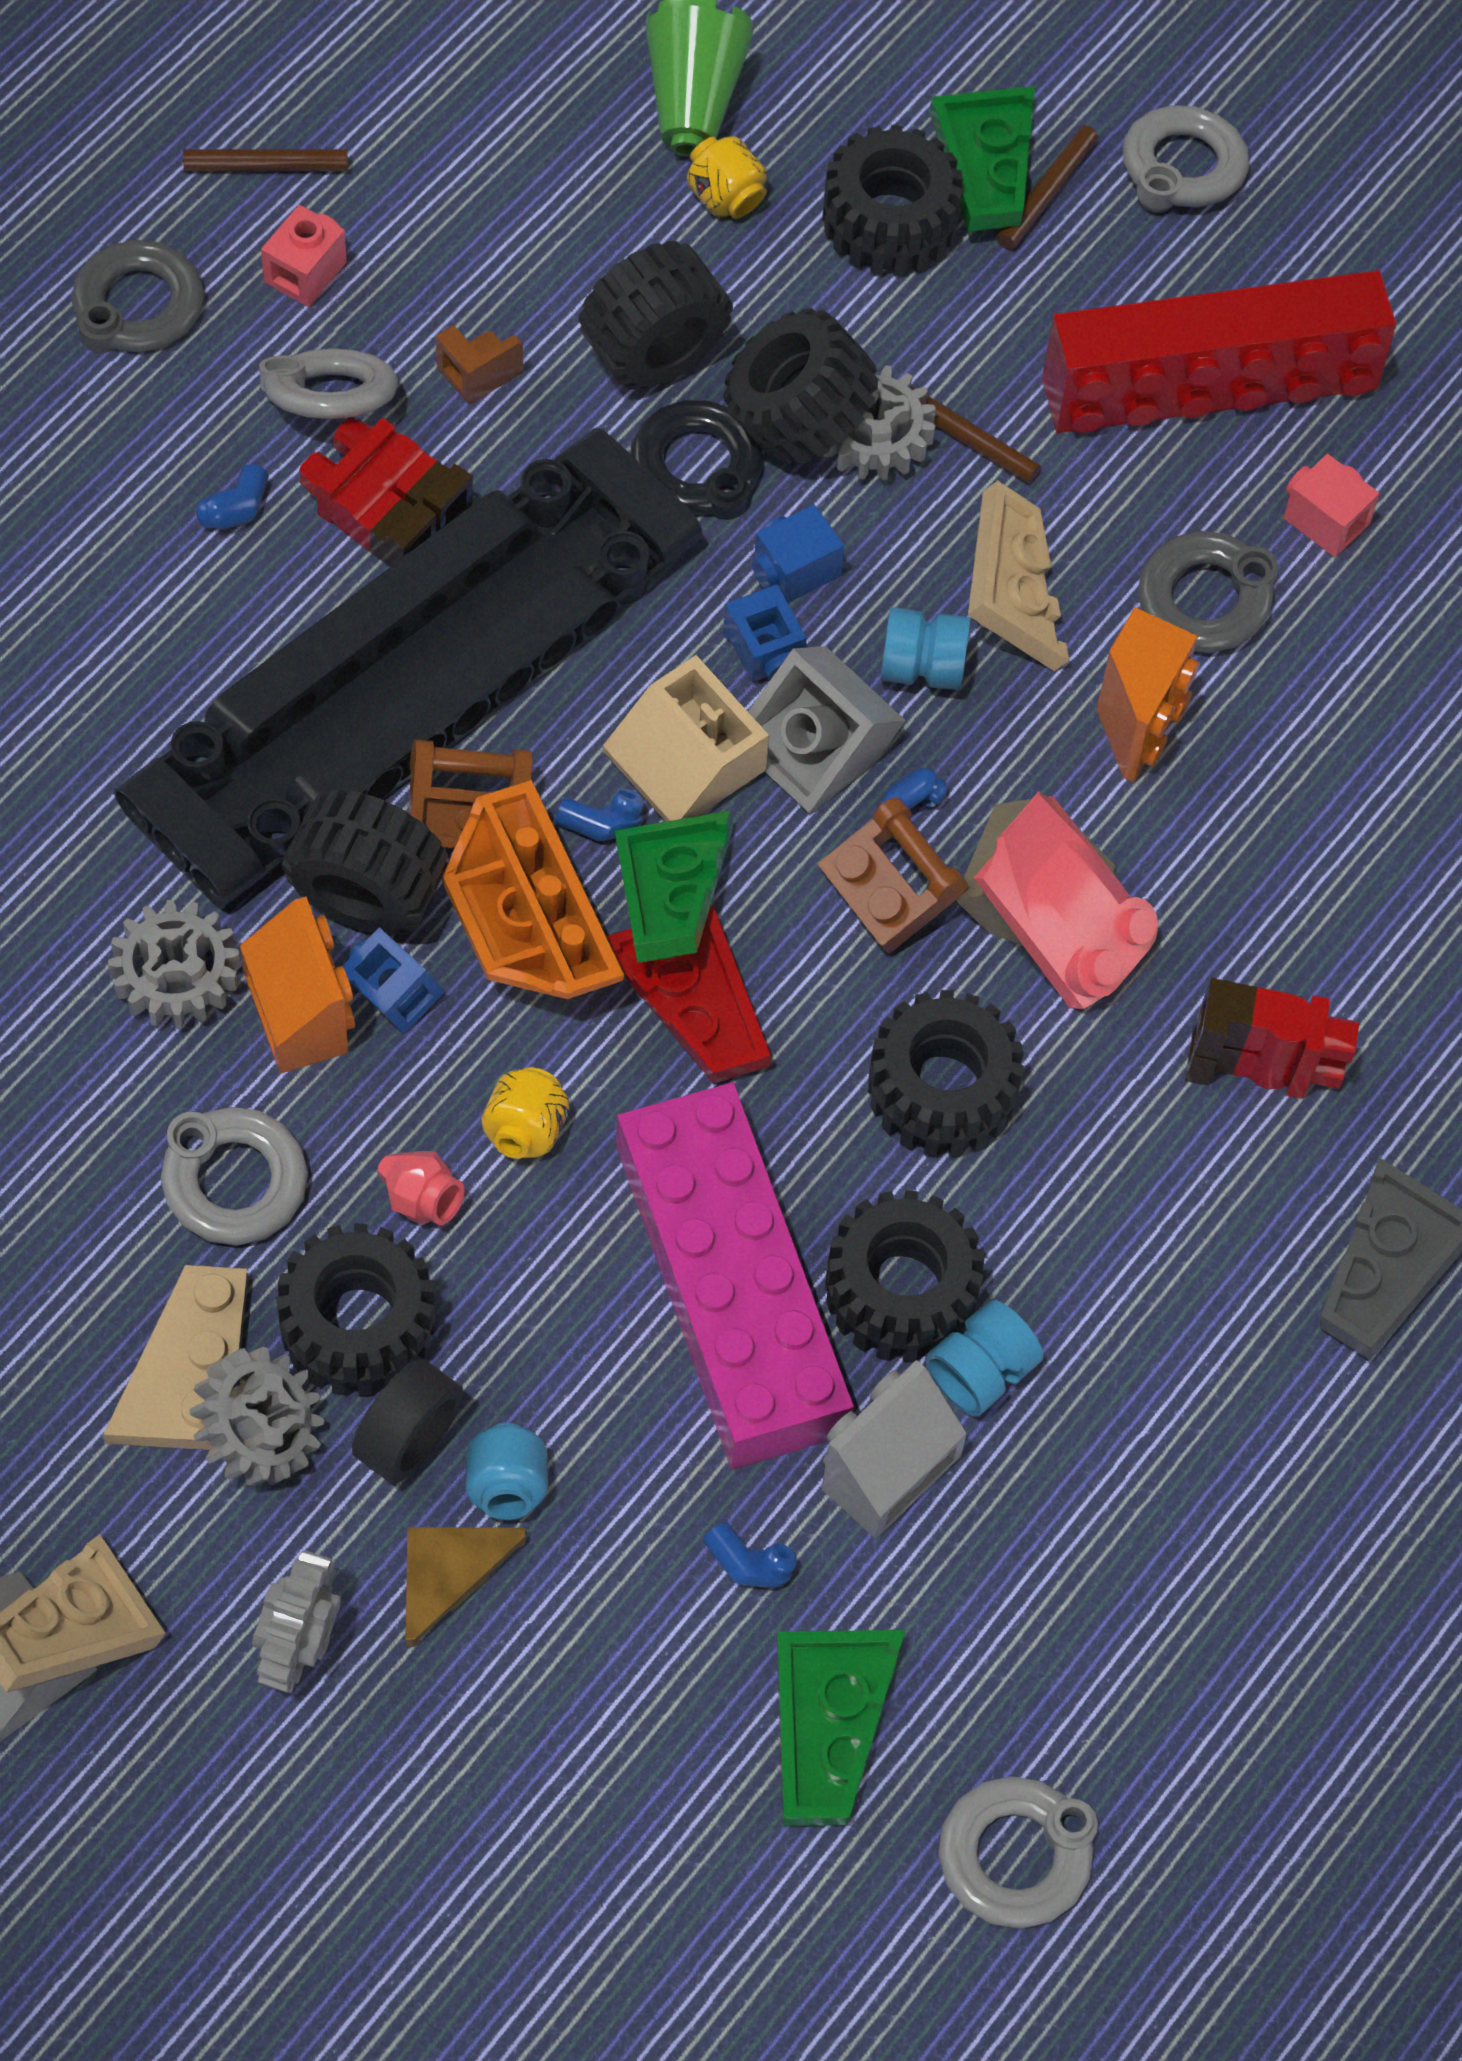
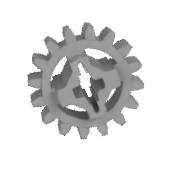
(892, 431)
(174, 963)
(257, 1416)
(296, 1621)

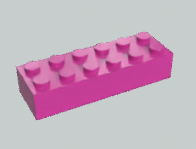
(732, 1275)

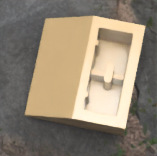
(688, 743)

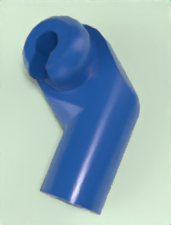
(236, 505)
(918, 787)
(600, 823)
(750, 1566)

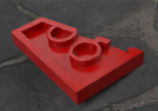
(700, 1002)

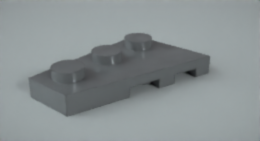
(1394, 1258)

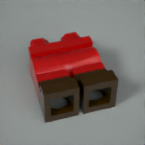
(385, 489)
(1269, 1039)

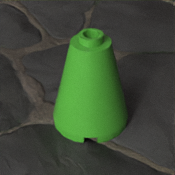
(695, 67)

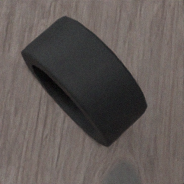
(407, 1420)

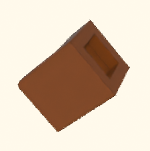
(477, 365)

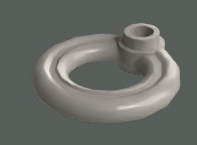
(1161, 184)
(285, 379)
(221, 1127)
(1043, 1805)

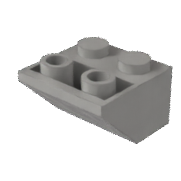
(891, 1449)

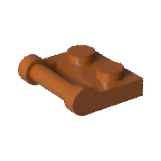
(448, 809)
(876, 886)

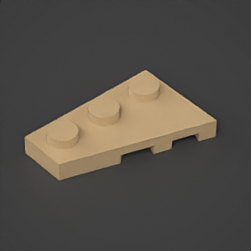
(1009, 577)
(193, 1332)
(75, 1621)

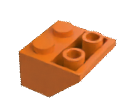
(1145, 688)
(298, 988)

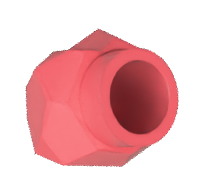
(421, 1186)

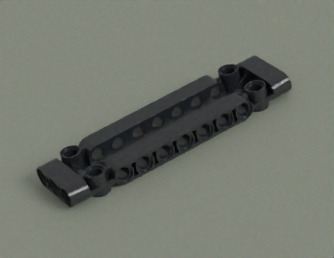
(409, 659)

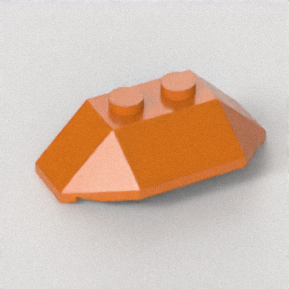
(525, 900)

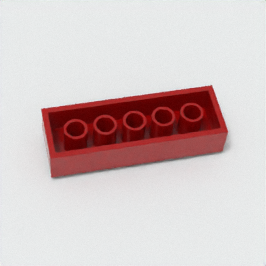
(1217, 351)

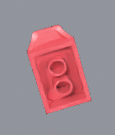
(1066, 904)

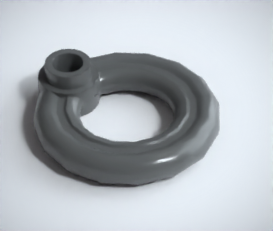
(129, 335)
(1217, 549)

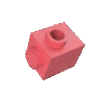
(304, 255)
(1330, 504)

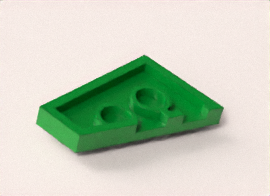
(991, 142)
(671, 881)
(828, 1717)

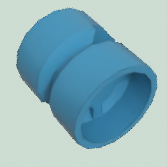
(925, 648)
(975, 1364)

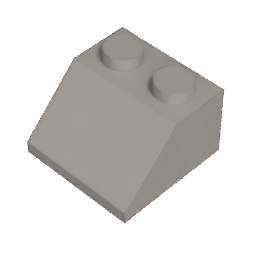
(821, 725)

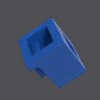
(762, 631)
(391, 980)

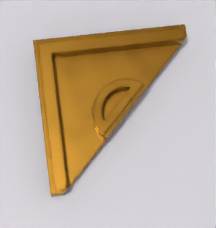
(448, 1567)

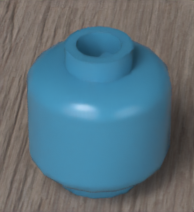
(506, 1471)

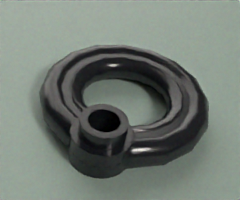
(713, 418)

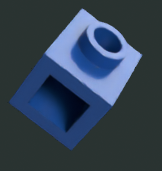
(797, 553)

